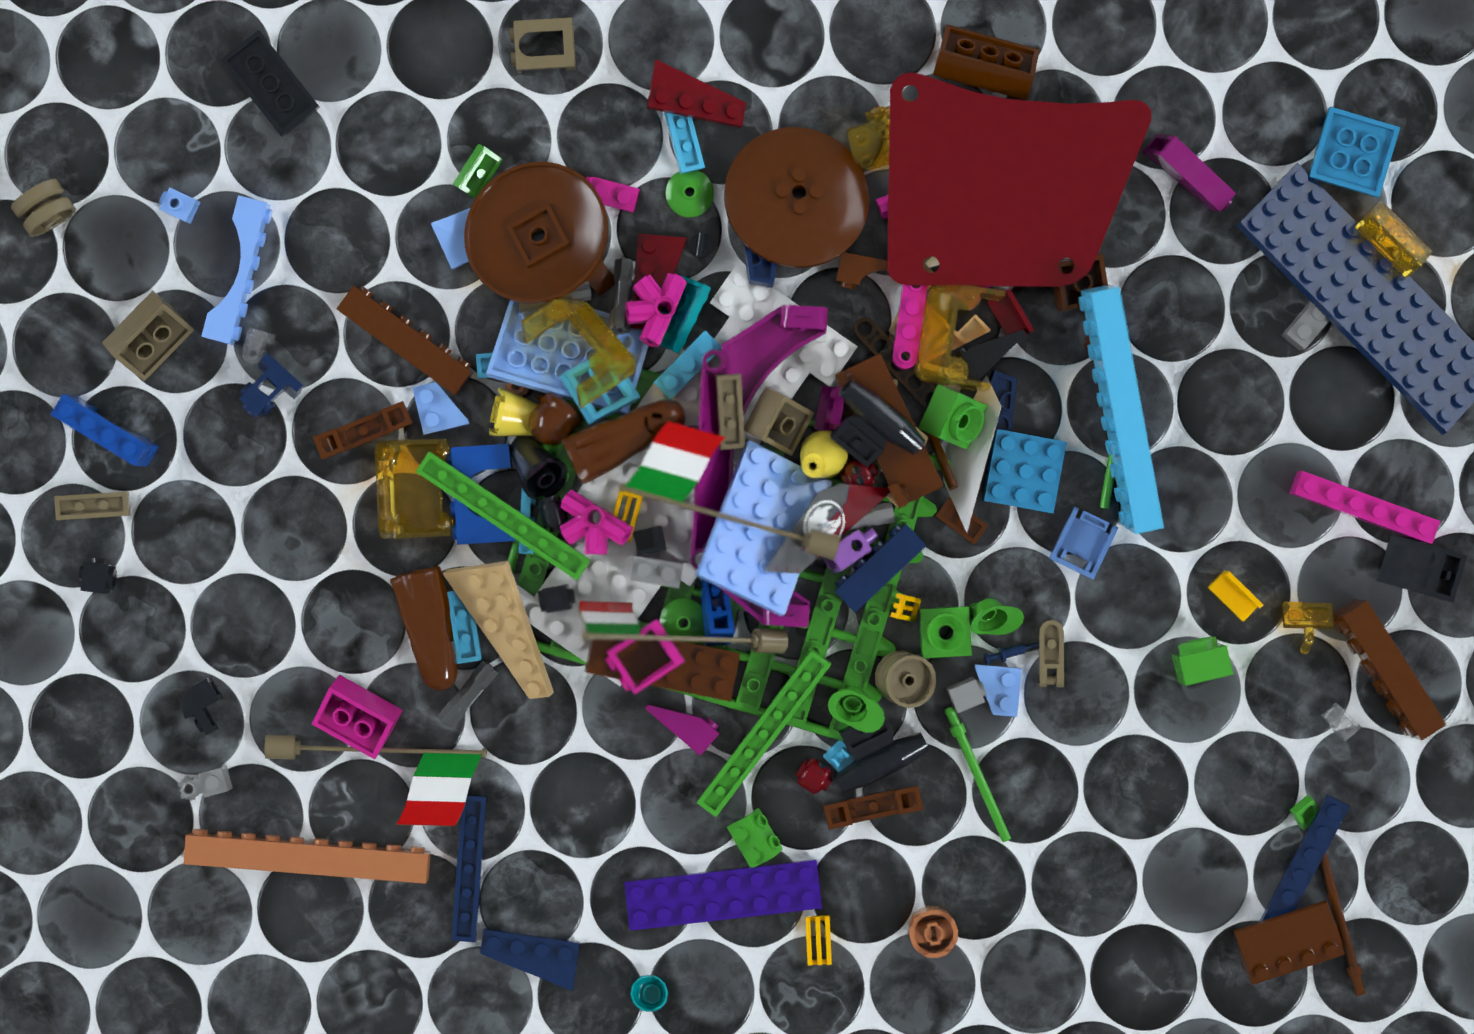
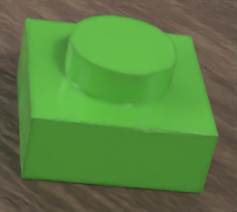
(1304, 812)

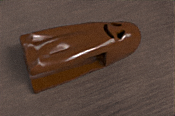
(615, 441)
(427, 619)

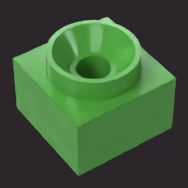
(953, 417)
(960, 638)
(1201, 661)

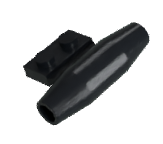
(873, 425)
(877, 755)

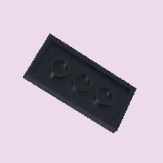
(270, 83)

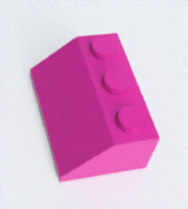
(356, 716)

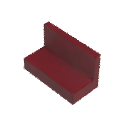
(1009, 314)

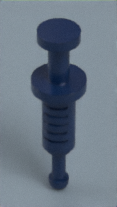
(1008, 652)

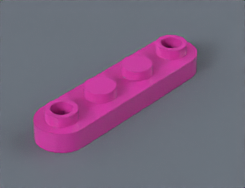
(909, 325)

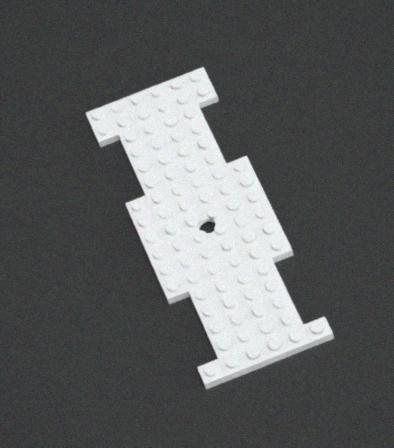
(609, 575)

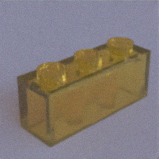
(1393, 239)

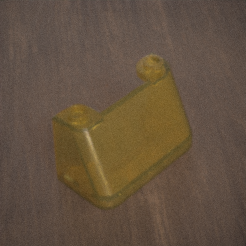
(406, 500)

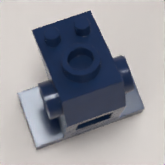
(255, 401)

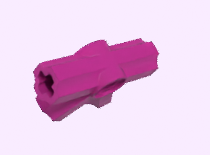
(647, 309)
(583, 525)

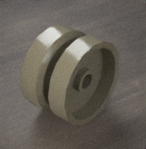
(43, 207)
(905, 679)

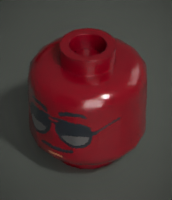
(858, 474)
(814, 776)

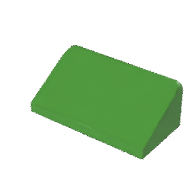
(477, 171)

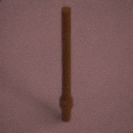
(1353, 969)

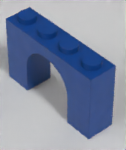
(84, 419)
(470, 460)

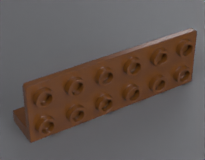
(906, 474)

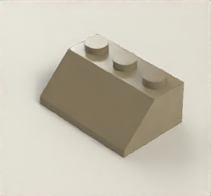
(148, 336)

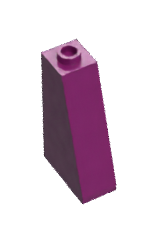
(1189, 171)

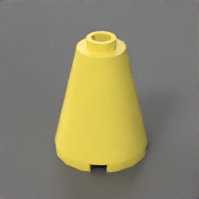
(511, 414)
(822, 456)

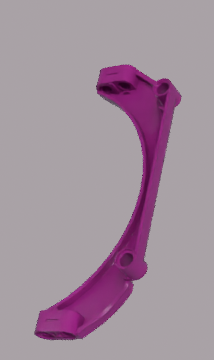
(754, 356)

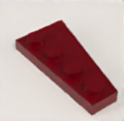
(689, 97)
(656, 257)

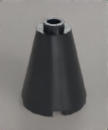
(537, 468)

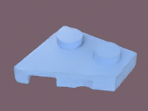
(436, 409)
(1002, 688)

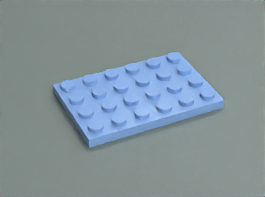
(552, 353)
(768, 493)

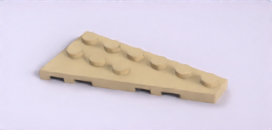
(498, 610)

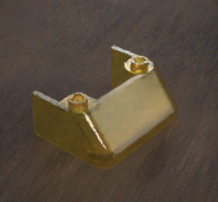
(937, 335)
(611, 359)

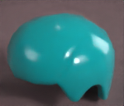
(649, 993)

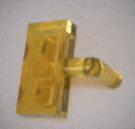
(1309, 617)

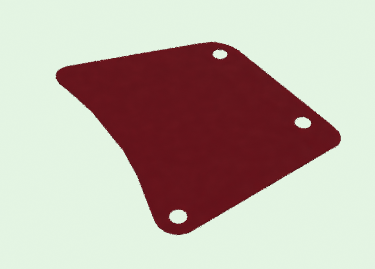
(1003, 184)

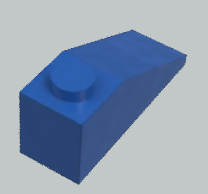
(716, 613)

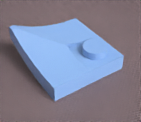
(451, 237)

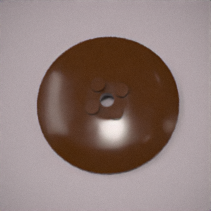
(513, 210)
(789, 228)

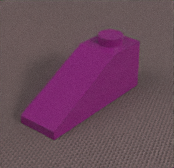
(690, 728)

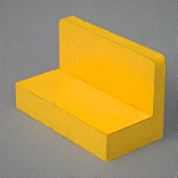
(1234, 595)

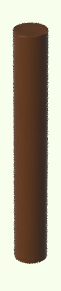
(942, 461)

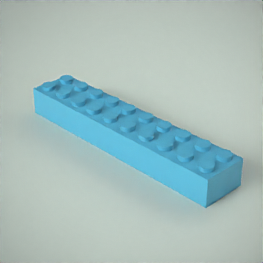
(1121, 409)

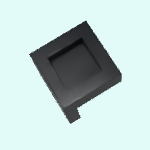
(649, 540)

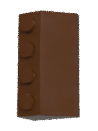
(986, 62)
(1288, 942)

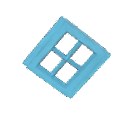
(589, 412)

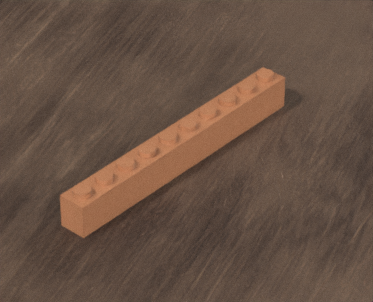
(307, 857)

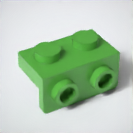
(755, 838)

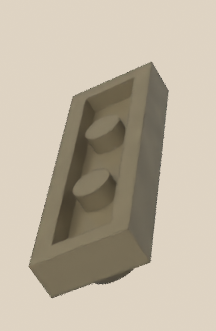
(730, 410)
(92, 505)

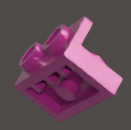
(829, 409)

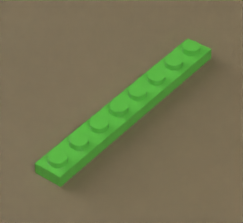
(503, 515)
(764, 732)

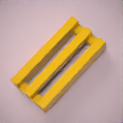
(626, 511)
(901, 606)
(819, 961)

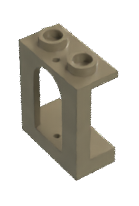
(525, 62)

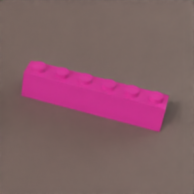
(1364, 507)

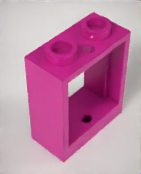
(669, 648)

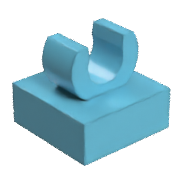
(839, 756)

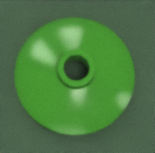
(686, 205)
(680, 609)

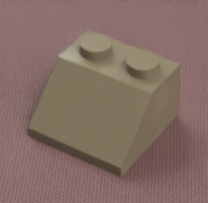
(778, 421)

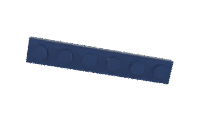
(1307, 857)
(469, 869)

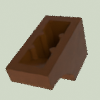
(855, 267)

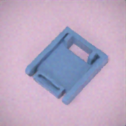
(1085, 539)

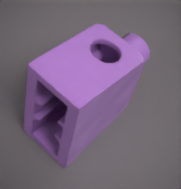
(846, 555)

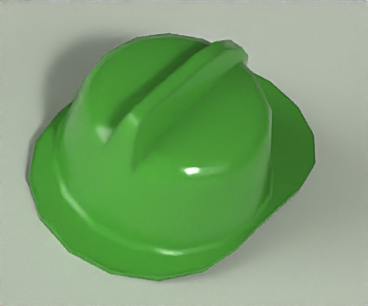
(993, 618)
(856, 709)

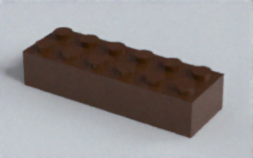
(1388, 669)
(703, 673)

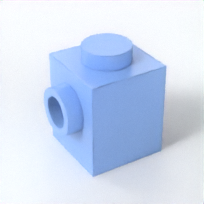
(179, 205)

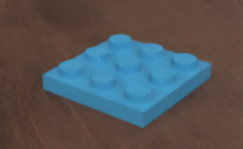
(1354, 152)
(1024, 471)

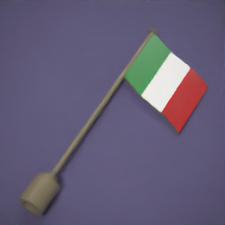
(675, 467)
(618, 621)
(437, 786)

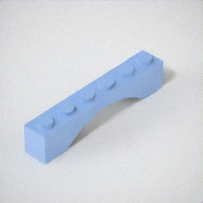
(250, 221)

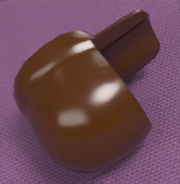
(553, 419)

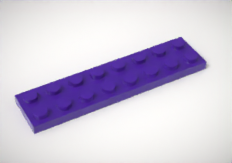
(723, 894)

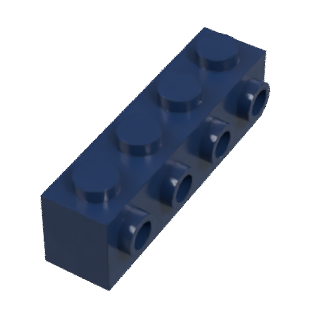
(880, 567)

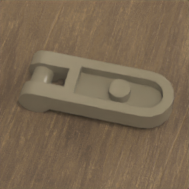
(1051, 653)

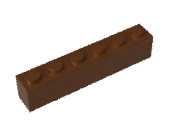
(404, 340)

